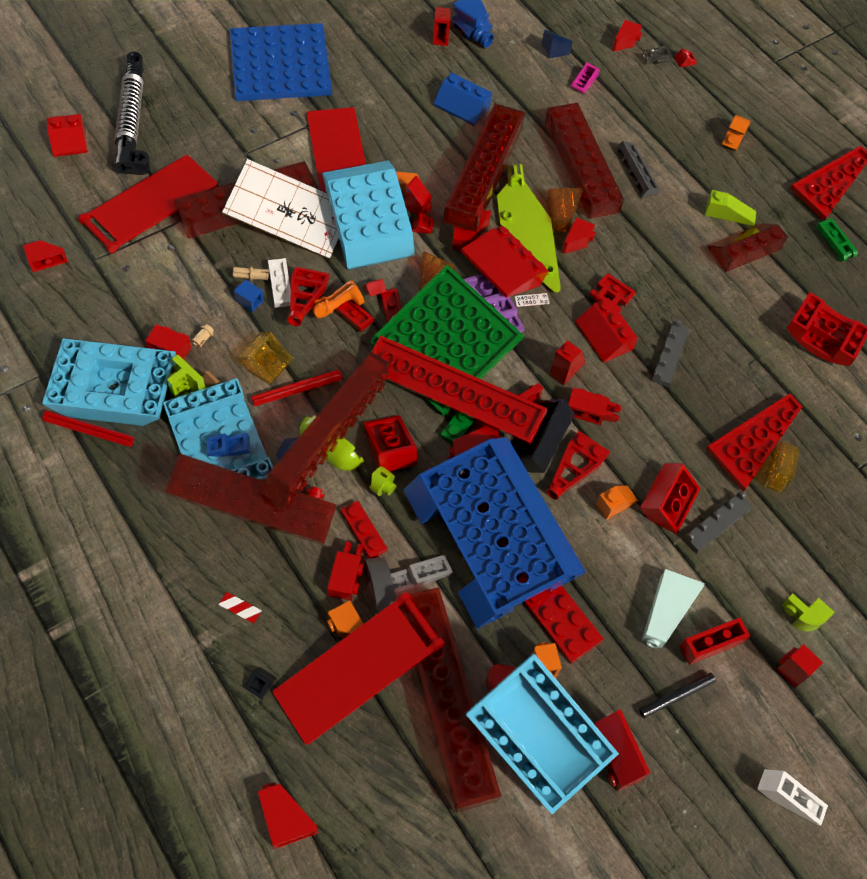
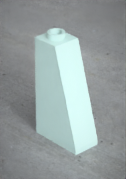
(670, 604)

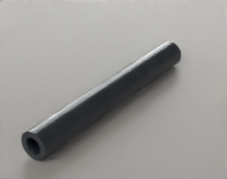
(677, 695)

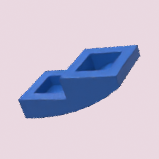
(222, 445)

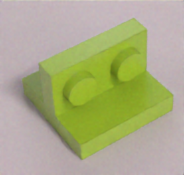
(184, 379)

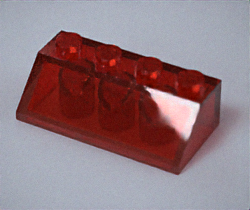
(748, 245)

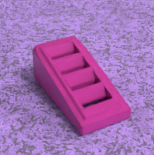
(587, 68)

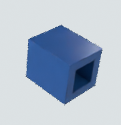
(248, 295)

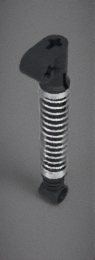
(126, 158)

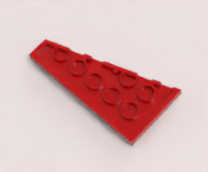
(828, 184)
(750, 444)

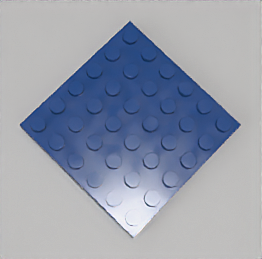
(280, 62)

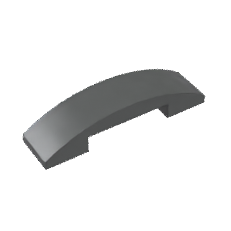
(381, 582)

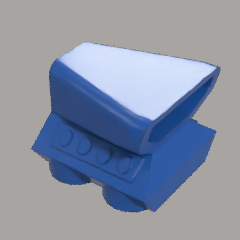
(470, 16)

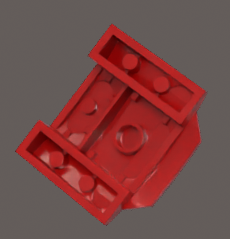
(827, 332)

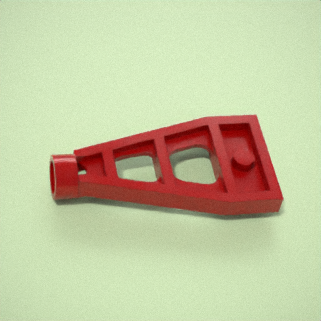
(308, 278)
(588, 450)

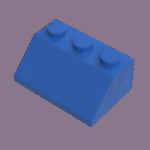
(463, 99)

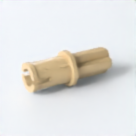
(251, 273)

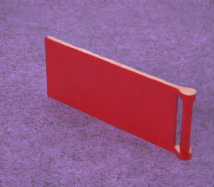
(335, 140)
(147, 202)
(355, 670)

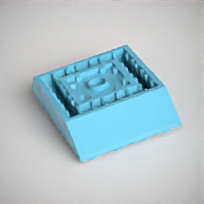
(88, 369)

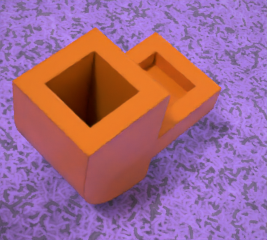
(736, 132)

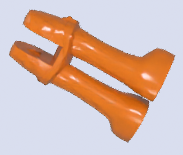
(326, 305)

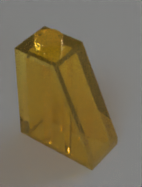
(782, 467)

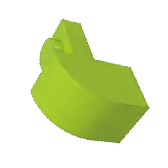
(806, 617)

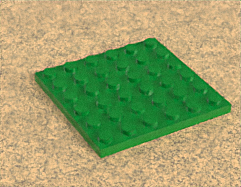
(453, 326)

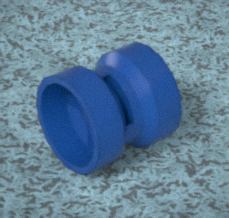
(485, 38)

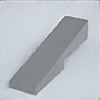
(419, 575)

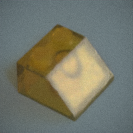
(265, 357)

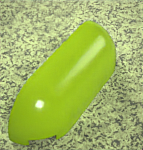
(343, 456)

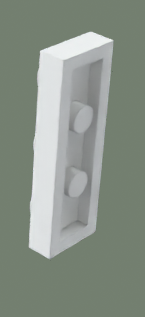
(280, 282)

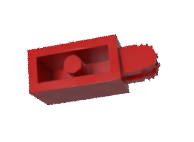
(593, 407)
(345, 573)

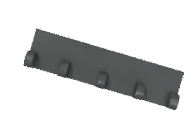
(638, 169)
(670, 354)
(718, 522)

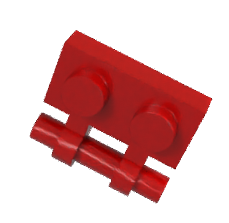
(615, 289)

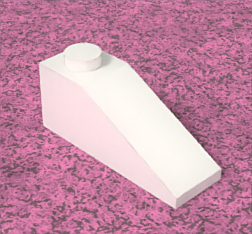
(792, 795)

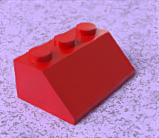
(606, 330)
(670, 497)
(629, 764)

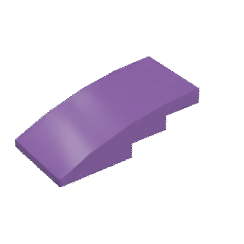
(496, 299)

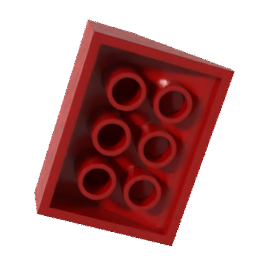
(505, 262)

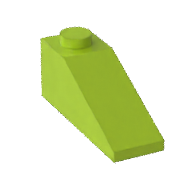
(726, 207)

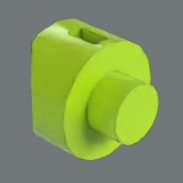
(382, 484)

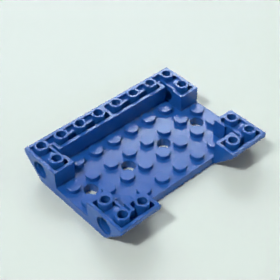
(514, 513)

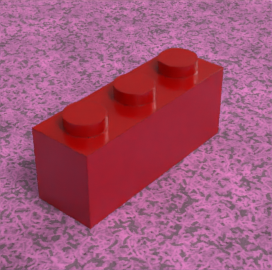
(714, 641)

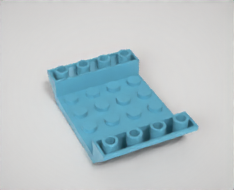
(212, 413)

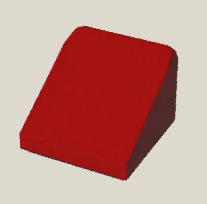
(685, 58)
(422, 224)
(375, 287)

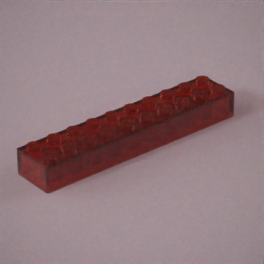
(484, 168)
(325, 431)
(447, 700)

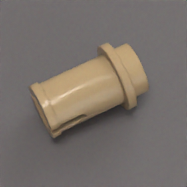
(205, 332)

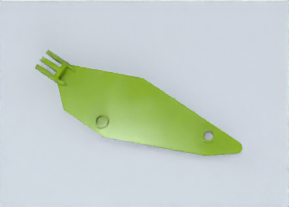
(529, 223)

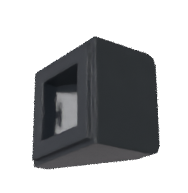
(260, 682)

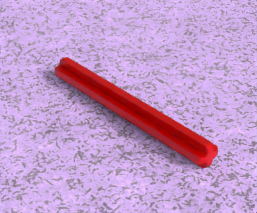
(296, 387)
(88, 428)

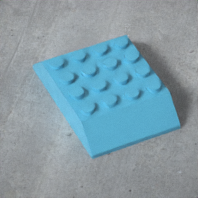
(369, 214)
(542, 733)

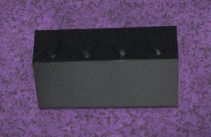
(548, 437)

